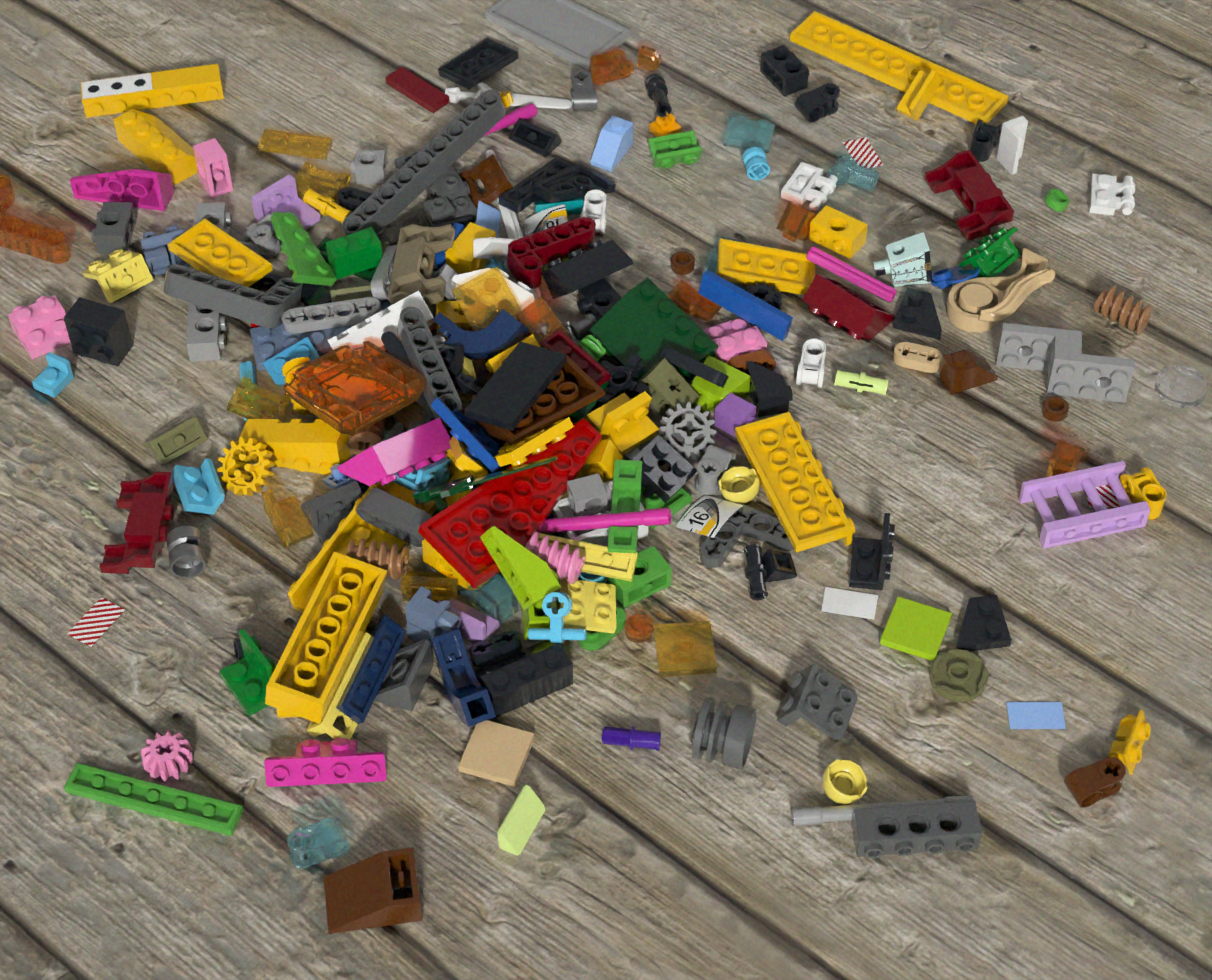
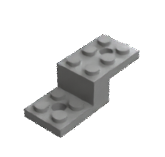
(1067, 369)

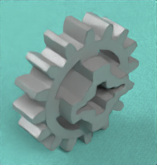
(698, 431)

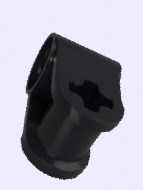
(817, 104)
(984, 140)

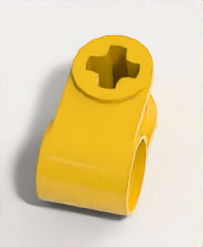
(1145, 487)

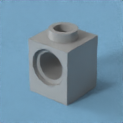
(369, 166)
(588, 495)

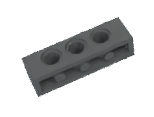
(927, 818)

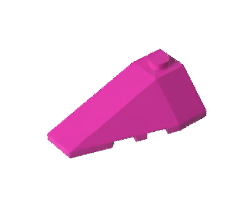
(140, 187)

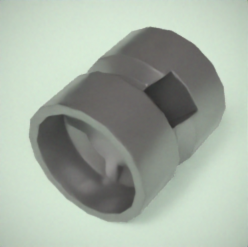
(186, 552)

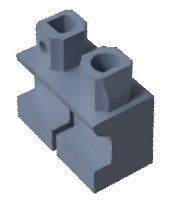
(157, 251)
(429, 618)

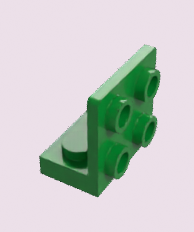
(249, 675)

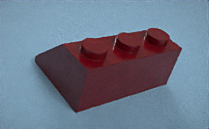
(846, 308)

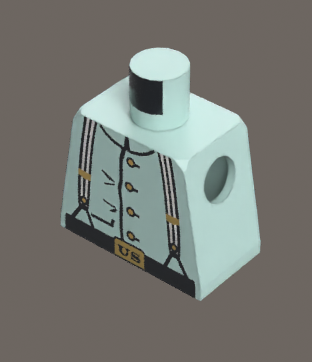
(906, 261)

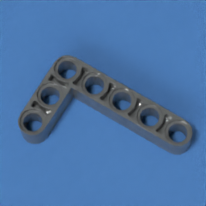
(233, 298)

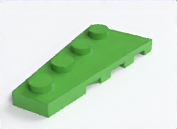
(302, 254)

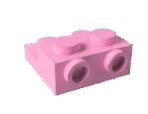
(40, 326)
(736, 339)

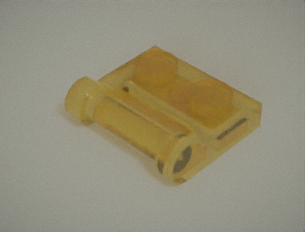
(321, 181)
(257, 402)

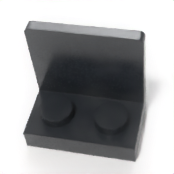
(870, 559)

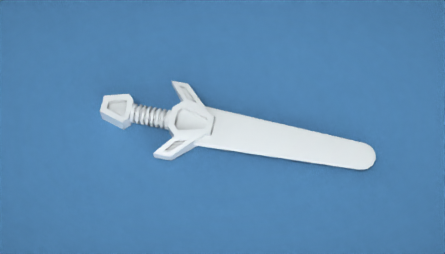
(519, 99)

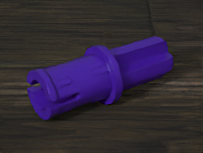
(631, 738)

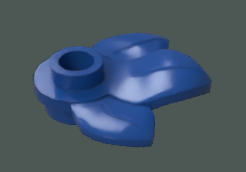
(946, 277)

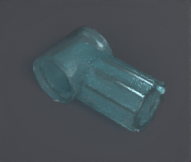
(850, 172)

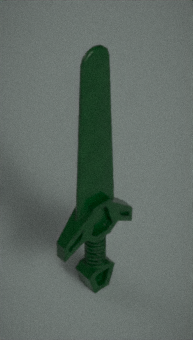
(466, 483)

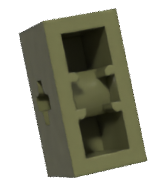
(667, 387)

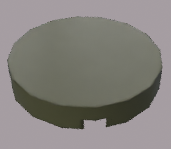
(958, 675)

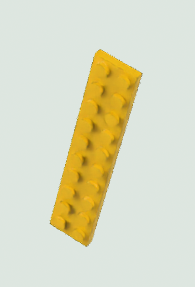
(896, 67)

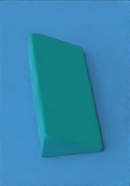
(573, 206)

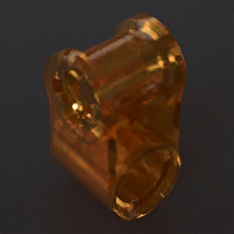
(607, 67)

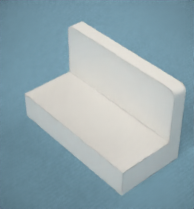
(1012, 143)

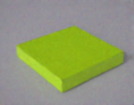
(916, 629)

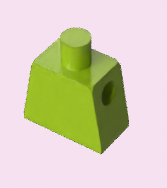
(711, 394)

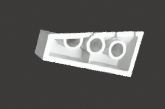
(381, 322)

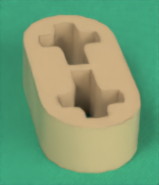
(917, 357)

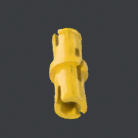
(326, 205)

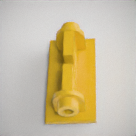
(1134, 732)

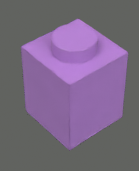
(734, 413)

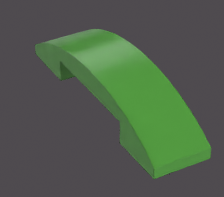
(625, 498)

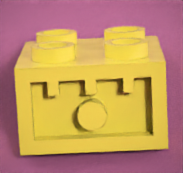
(119, 274)
(591, 606)

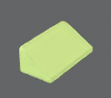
(520, 821)

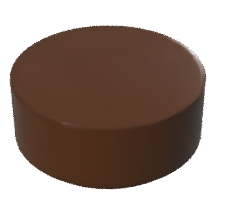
(682, 263)
(1055, 408)

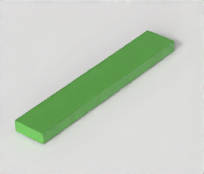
(154, 799)

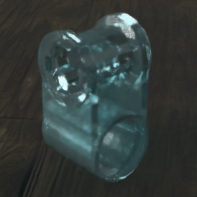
(320, 842)

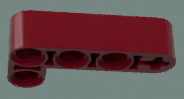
(532, 252)

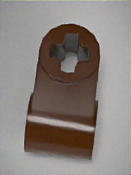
(1096, 781)

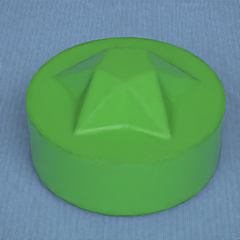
(1057, 200)

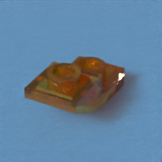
(693, 303)

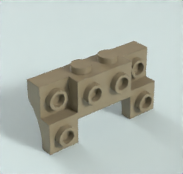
(415, 263)

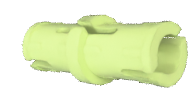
(861, 382)

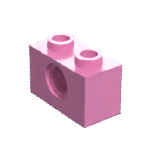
(213, 168)

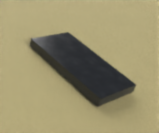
(516, 386)

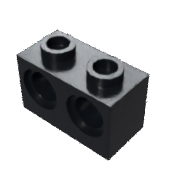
(784, 70)

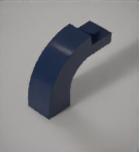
(485, 343)
(463, 688)

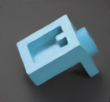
(54, 376)

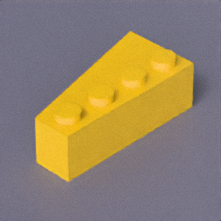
(299, 444)

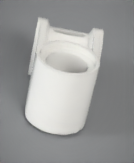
(596, 209)
(812, 363)

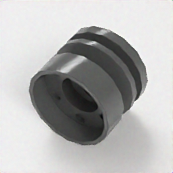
(723, 733)

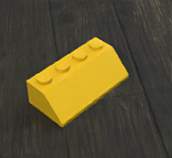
(156, 145)

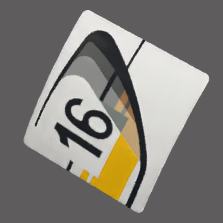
(545, 219)
(707, 515)

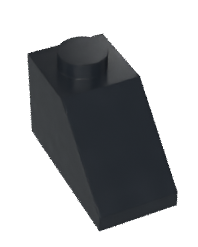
(768, 390)

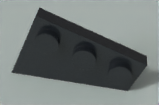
(572, 184)

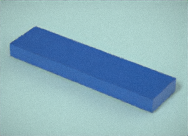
(745, 305)

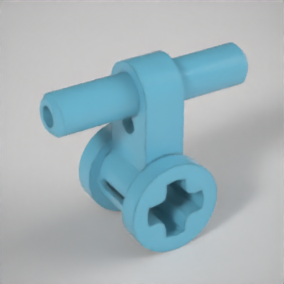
(556, 632)

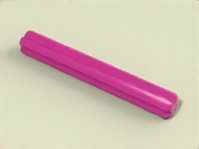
(851, 274)

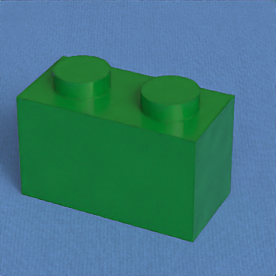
(354, 253)

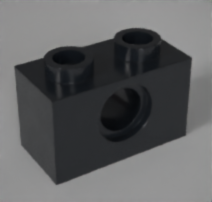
(597, 298)

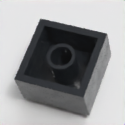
(98, 331)

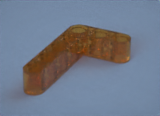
(28, 236)

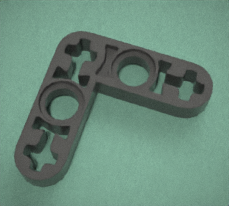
(739, 526)

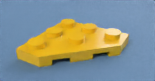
(533, 444)

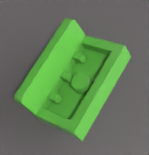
(674, 149)

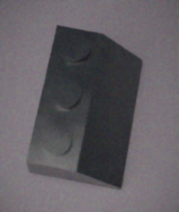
(584, 267)
(526, 676)

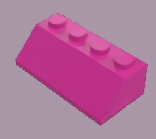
(399, 455)

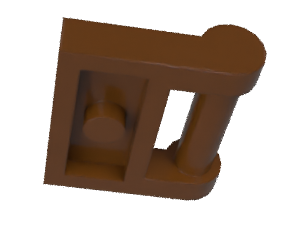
(491, 176)

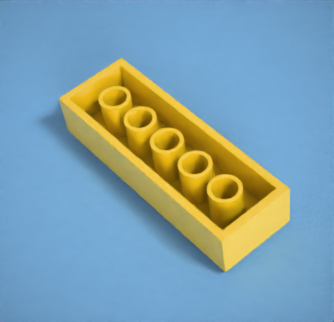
(326, 638)

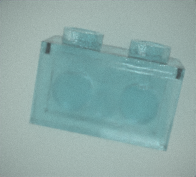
(747, 133)

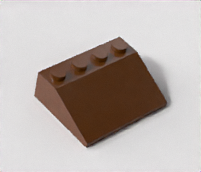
(564, 395)

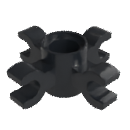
(624, 376)

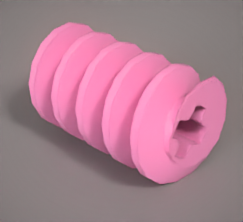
(558, 560)

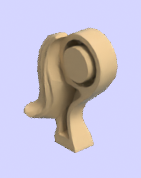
(982, 302)

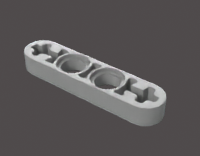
(382, 276)
(331, 313)

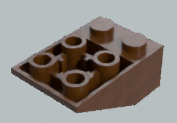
(374, 892)

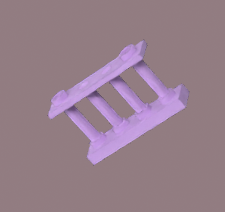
(1090, 525)

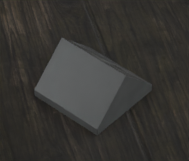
(406, 676)

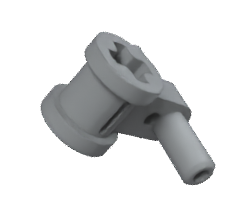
(262, 235)

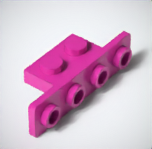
(325, 764)

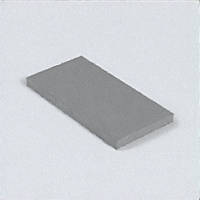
(560, 27)

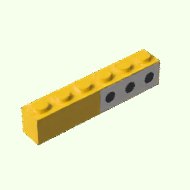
(151, 90)

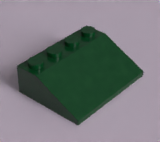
(646, 322)

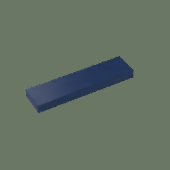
(371, 669)

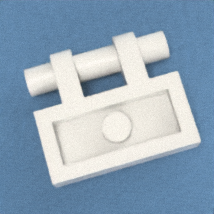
(802, 184)
(1104, 192)

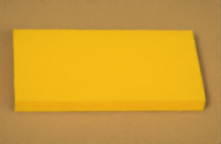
(219, 254)
(754, 263)

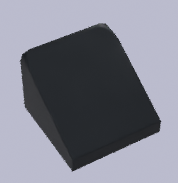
(778, 566)

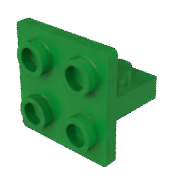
(992, 253)

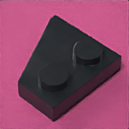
(918, 314)

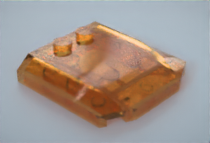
(355, 387)

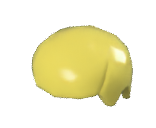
(739, 484)
(844, 781)

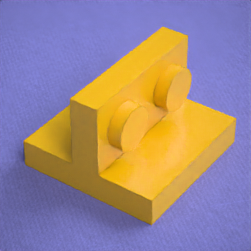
(624, 421)

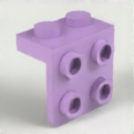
(283, 198)

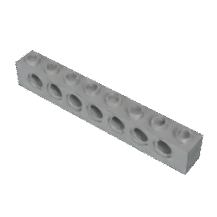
(205, 325)

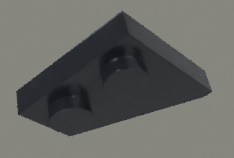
(983, 625)

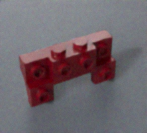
(975, 191)
(146, 523)

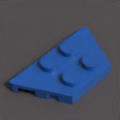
(466, 430)

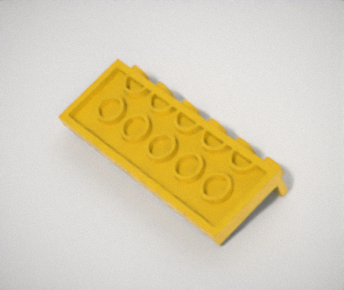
(794, 482)
(349, 528)

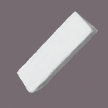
(491, 247)

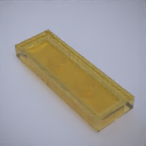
(295, 144)

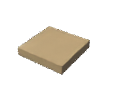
(496, 752)

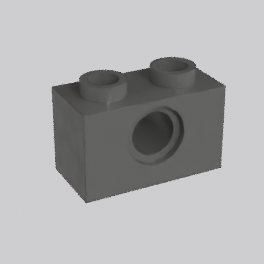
(114, 226)

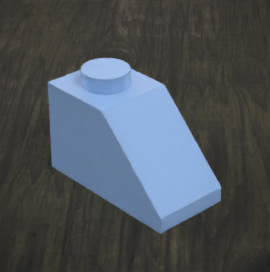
(613, 143)

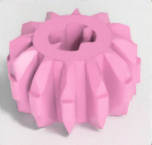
(167, 756)

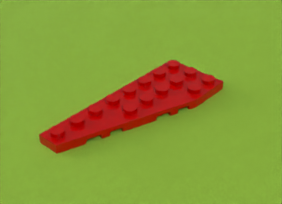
(510, 503)

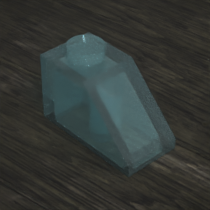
(493, 598)

